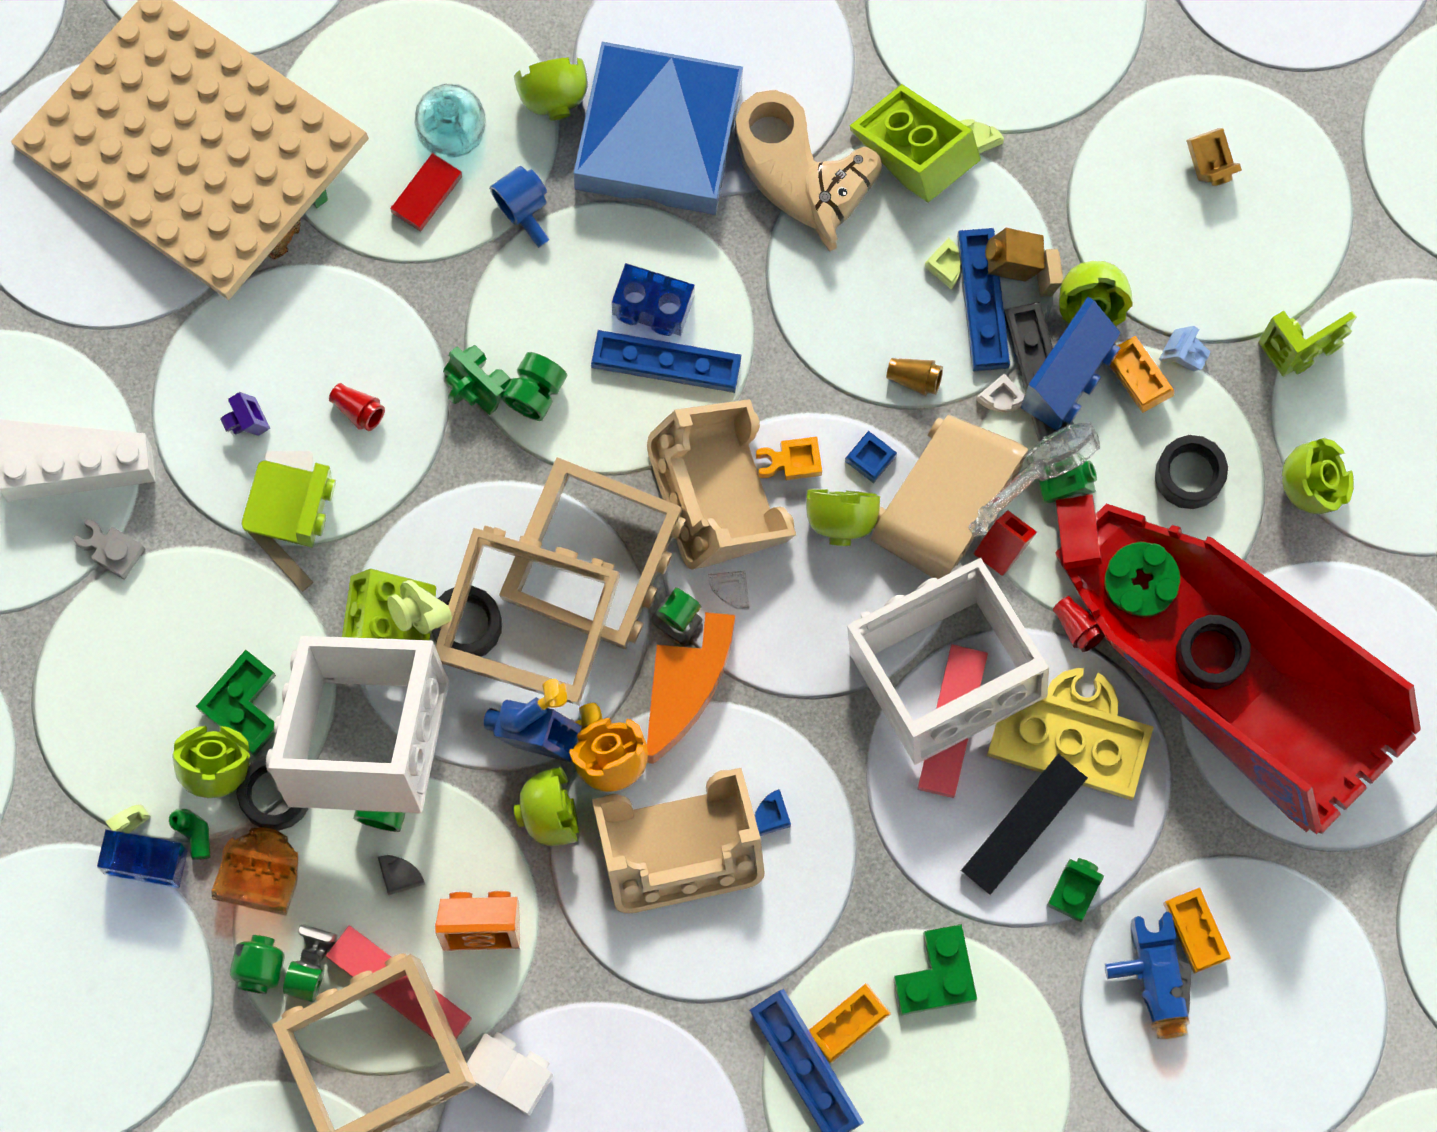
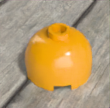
(610, 754)

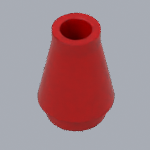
(357, 406)
(1078, 624)

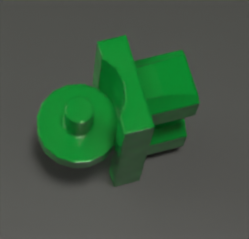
(471, 382)

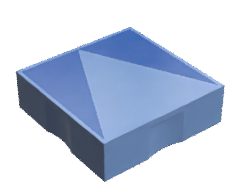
(658, 127)

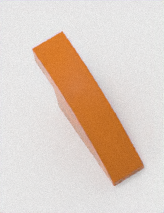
(686, 683)

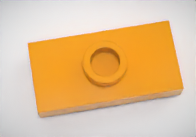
(1140, 375)
(1197, 930)
(849, 1022)

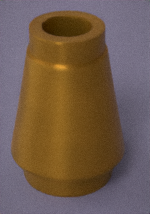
(916, 374)

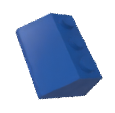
(1072, 367)

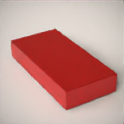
(426, 192)
(1078, 531)

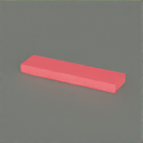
(961, 676)
(358, 954)

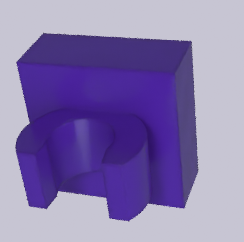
(245, 415)

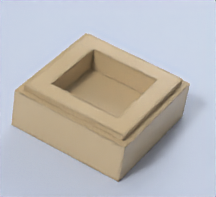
(1051, 277)

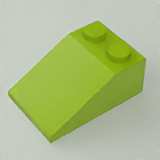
(917, 142)

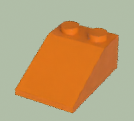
(478, 922)

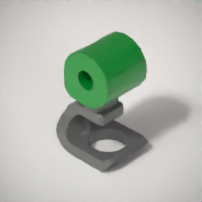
(678, 611)
(305, 976)

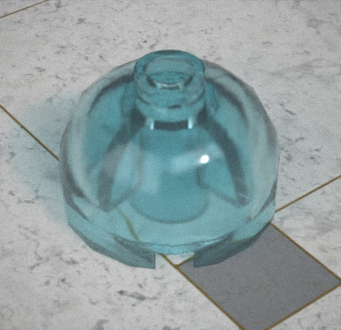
(450, 120)

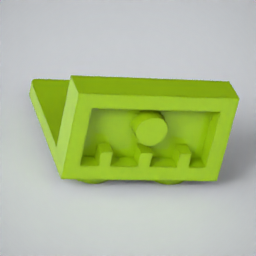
(1291, 352)
(368, 609)

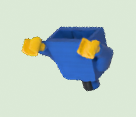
(539, 728)

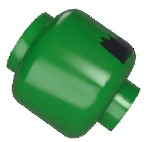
(257, 964)

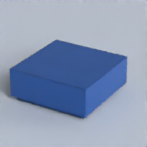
(871, 457)

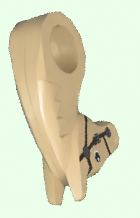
(786, 173)

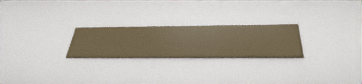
(283, 560)

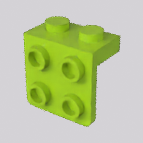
(288, 502)

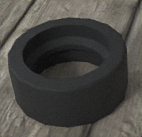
(1203, 447)
(494, 629)
(1233, 632)
(256, 817)

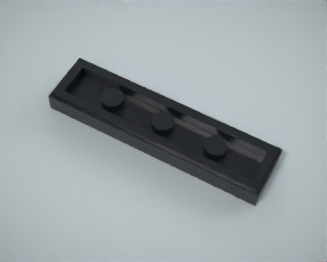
(1024, 824)

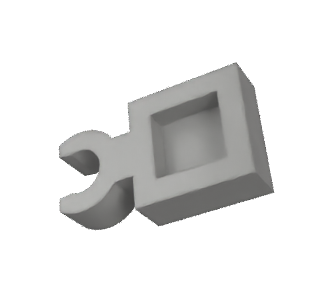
(113, 551)

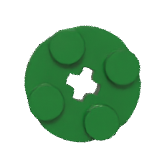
(1153, 561)

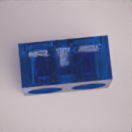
(657, 291)
(142, 858)

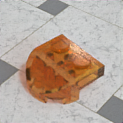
(258, 871)

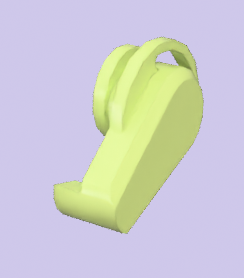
(418, 608)

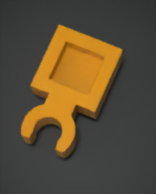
(797, 458)

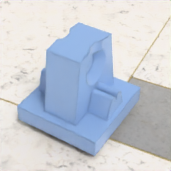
(1185, 349)

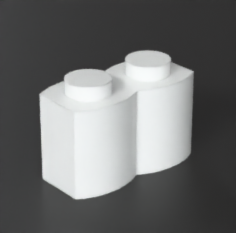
(508, 1073)

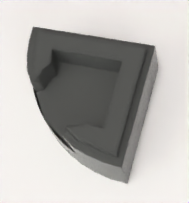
(399, 874)

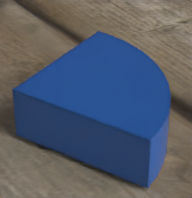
(772, 814)

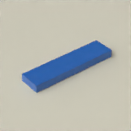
(982, 303)
(666, 361)
(805, 1064)

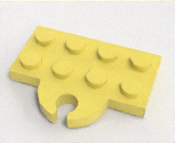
(1081, 730)

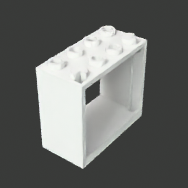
(974, 711)
(348, 784)

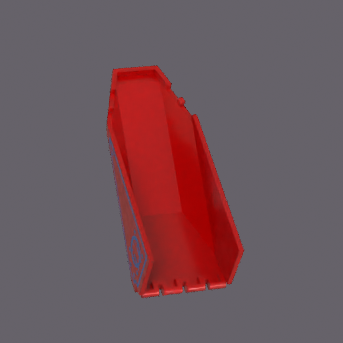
(1306, 708)

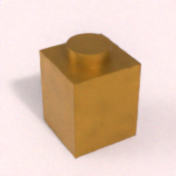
(1015, 254)

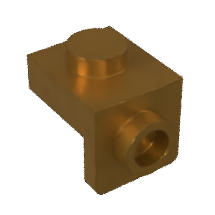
(1212, 157)

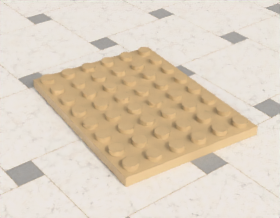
(190, 142)

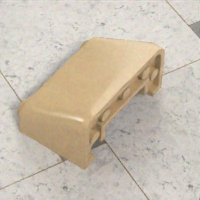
(709, 471)
(943, 494)
(680, 846)

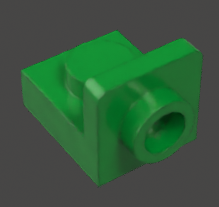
(1070, 483)
(1075, 888)

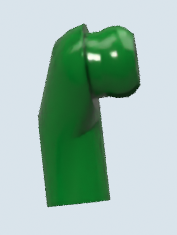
(193, 828)

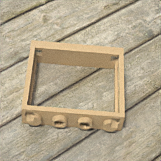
(538, 525)
(529, 549)
(407, 1106)

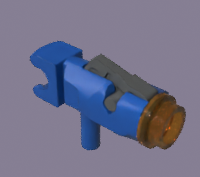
(1163, 976)

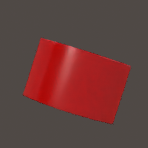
(1005, 542)

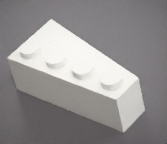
(69, 459)

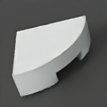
(1001, 396)

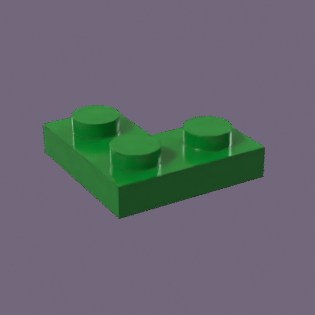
(232, 698)
(948, 979)

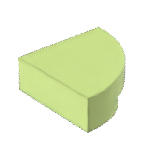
(985, 136)
(945, 263)
(128, 819)

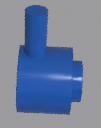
(520, 196)

